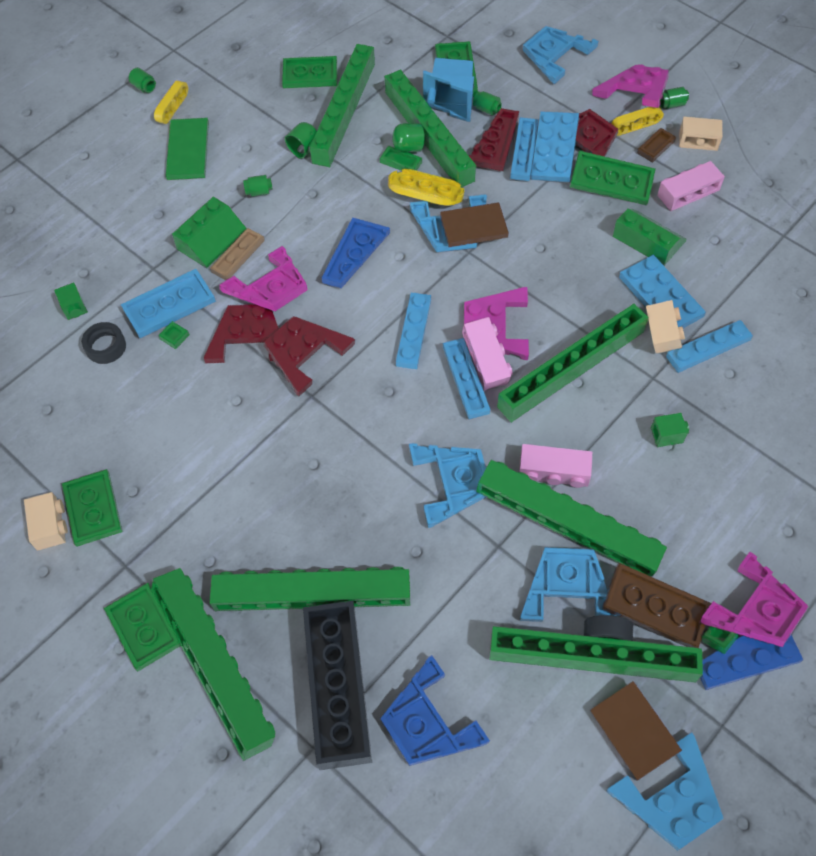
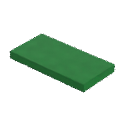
(457, 51)
(187, 148)
(613, 178)

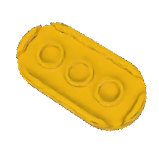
(426, 187)

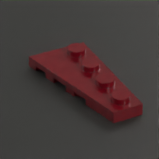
(496, 141)

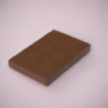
(474, 224)
(635, 730)

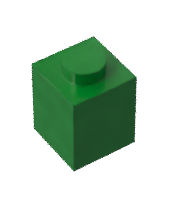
(70, 301)
(669, 430)

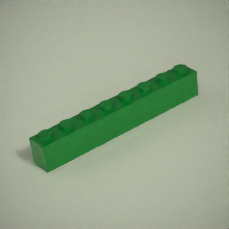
(342, 106)
(436, 135)
(571, 363)
(571, 518)
(306, 589)
(596, 654)
(213, 664)

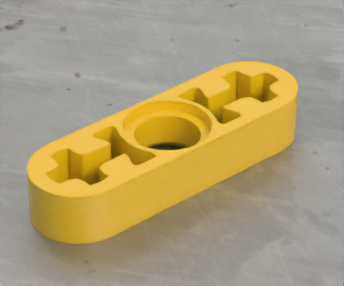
(171, 102)
(648, 117)

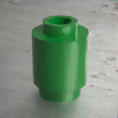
(142, 80)
(674, 98)
(487, 103)
(257, 185)

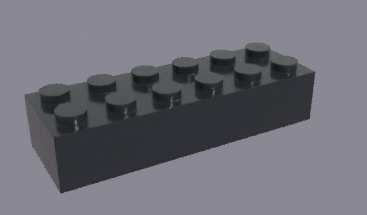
(336, 686)

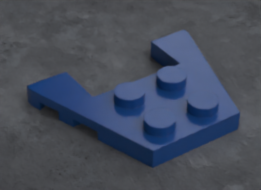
(419, 727)

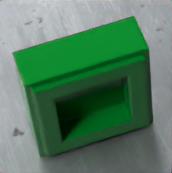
(173, 335)
(719, 639)

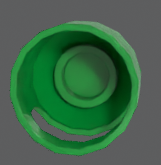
(300, 135)
(408, 137)

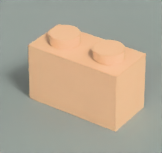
(700, 133)
(664, 326)
(45, 521)

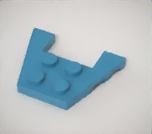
(550, 45)
(433, 226)
(460, 475)
(566, 575)
(680, 809)

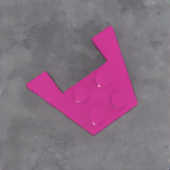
(637, 79)
(272, 289)
(495, 308)
(767, 615)

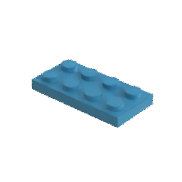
(555, 146)
(655, 284)
(168, 303)

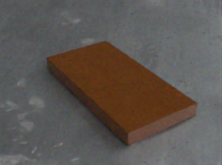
(656, 606)

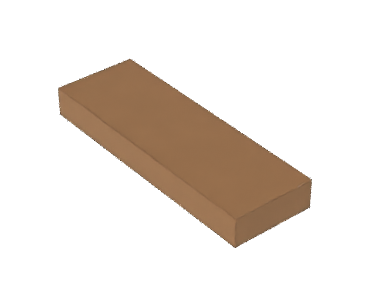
(237, 254)

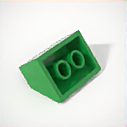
(208, 232)
(647, 236)

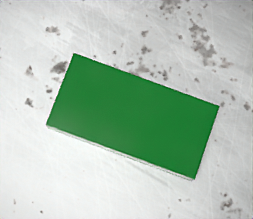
(400, 160)

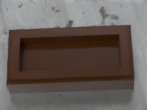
(656, 145)

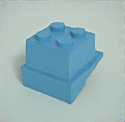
(450, 87)

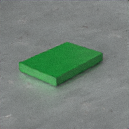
(309, 72)
(92, 508)
(142, 627)

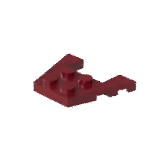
(594, 133)
(241, 325)
(297, 343)

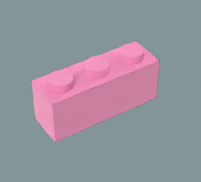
(690, 185)
(487, 353)
(556, 465)

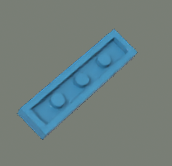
(524, 149)
(413, 331)
(709, 346)
(466, 378)

